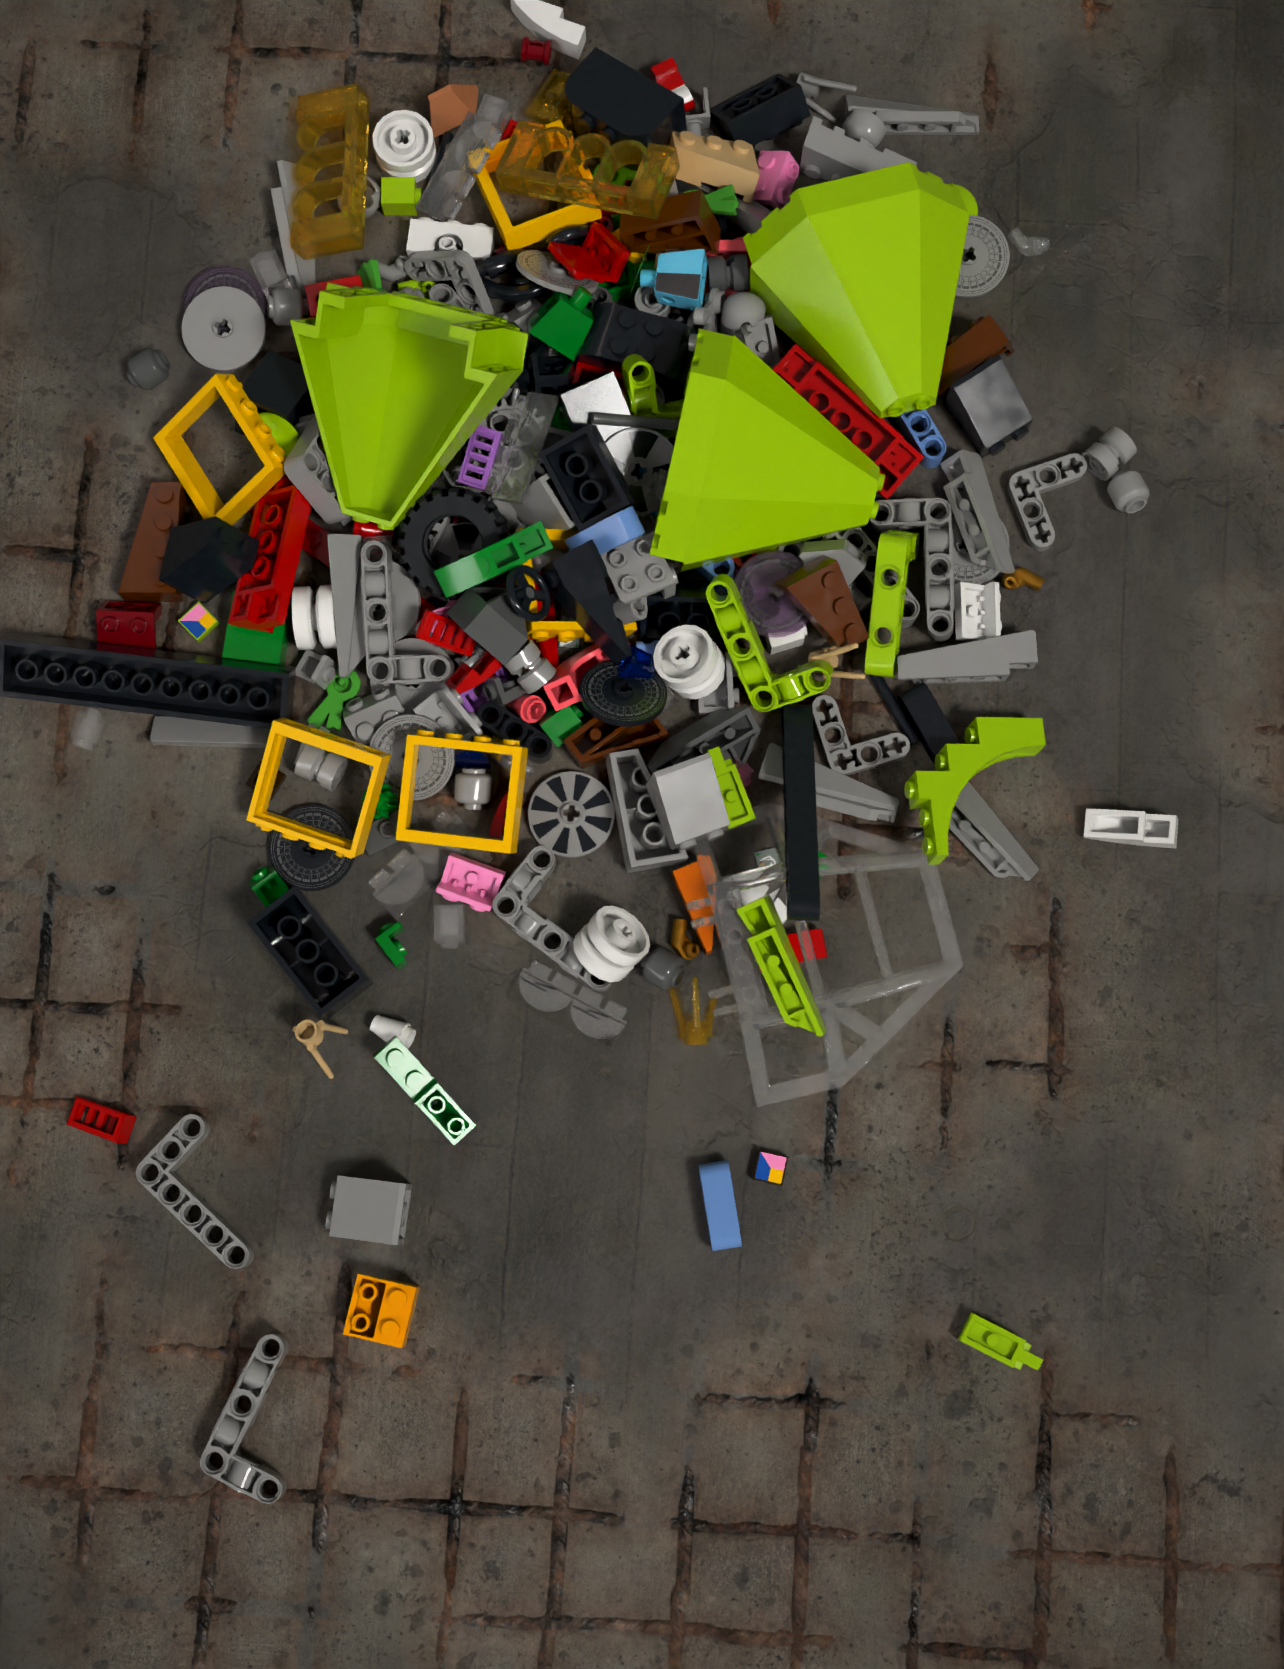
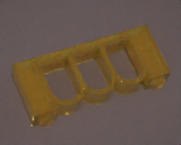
(317, 114)
(532, 142)

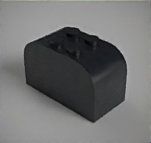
(621, 103)
(627, 331)
(310, 953)

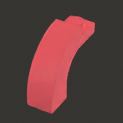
(565, 684)

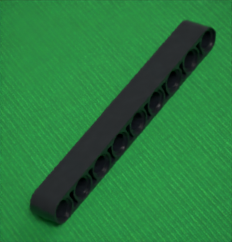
(800, 813)

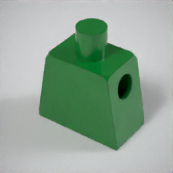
(563, 321)

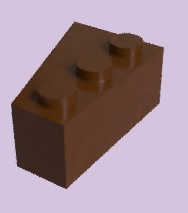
(683, 224)
(972, 350)
(825, 600)
(597, 739)

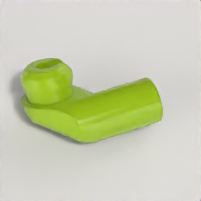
(424, 286)

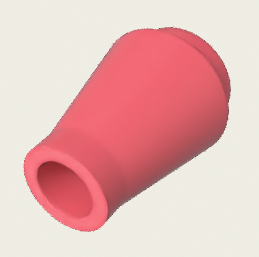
(529, 707)

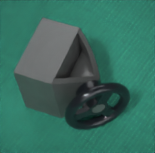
(498, 614)

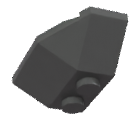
(729, 729)

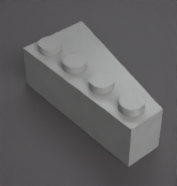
(834, 156)
(638, 823)

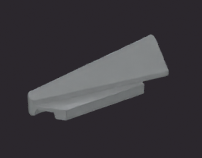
(976, 511)
(347, 599)
(988, 837)

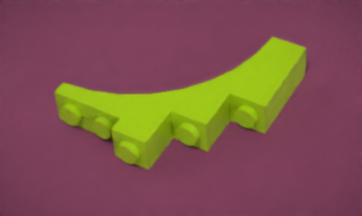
(987, 743)

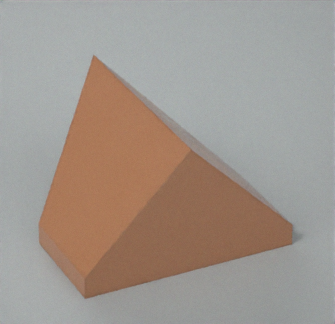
(451, 106)

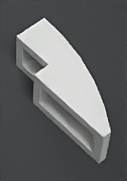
(548, 22)
(1131, 827)

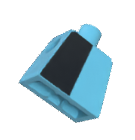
(678, 278)

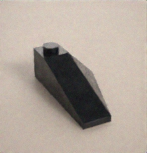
(580, 587)

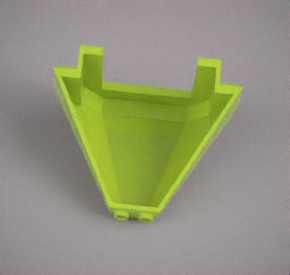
(867, 279)
(399, 390)
(754, 464)

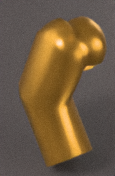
(1022, 577)
(681, 942)

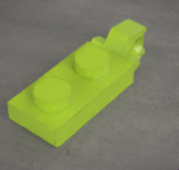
(732, 790)
(998, 1343)

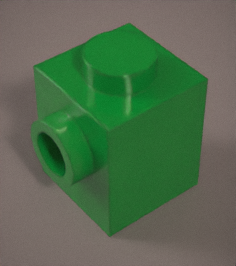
(561, 723)

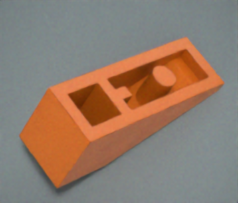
(691, 888)

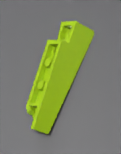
(780, 965)

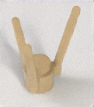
(830, 655)
(311, 1035)

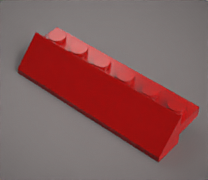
(851, 417)
(266, 589)

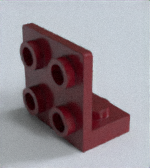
(128, 623)

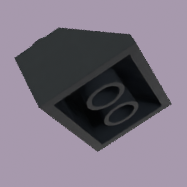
(761, 111)
(587, 477)
(686, 607)

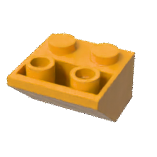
(381, 1310)

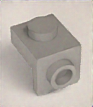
(316, 669)

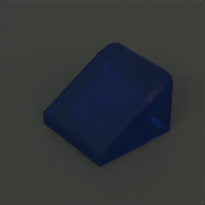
(637, 665)
(472, 759)

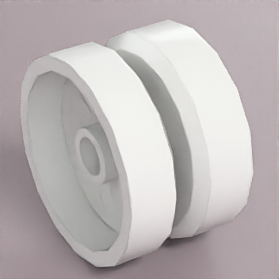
(404, 145)
(313, 617)
(689, 661)
(611, 944)

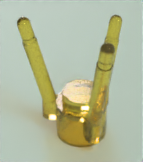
(695, 1032)

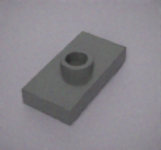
(383, 833)

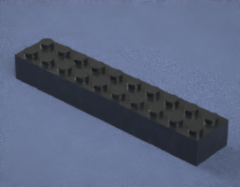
(145, 680)

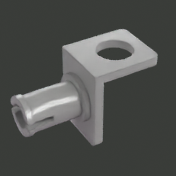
(699, 121)

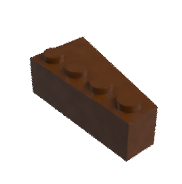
(162, 511)

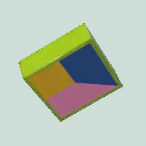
(198, 622)

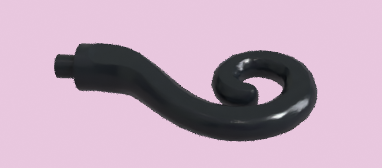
(506, 261)
(524, 288)

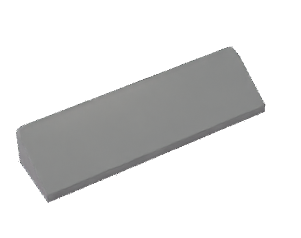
(190, 732)

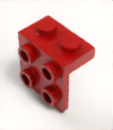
(598, 259)

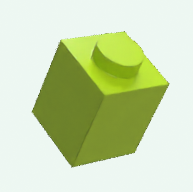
(399, 196)

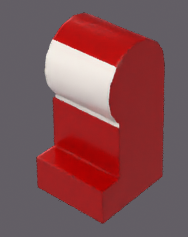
(669, 77)

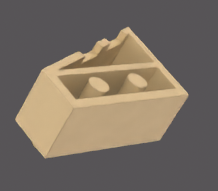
(716, 162)

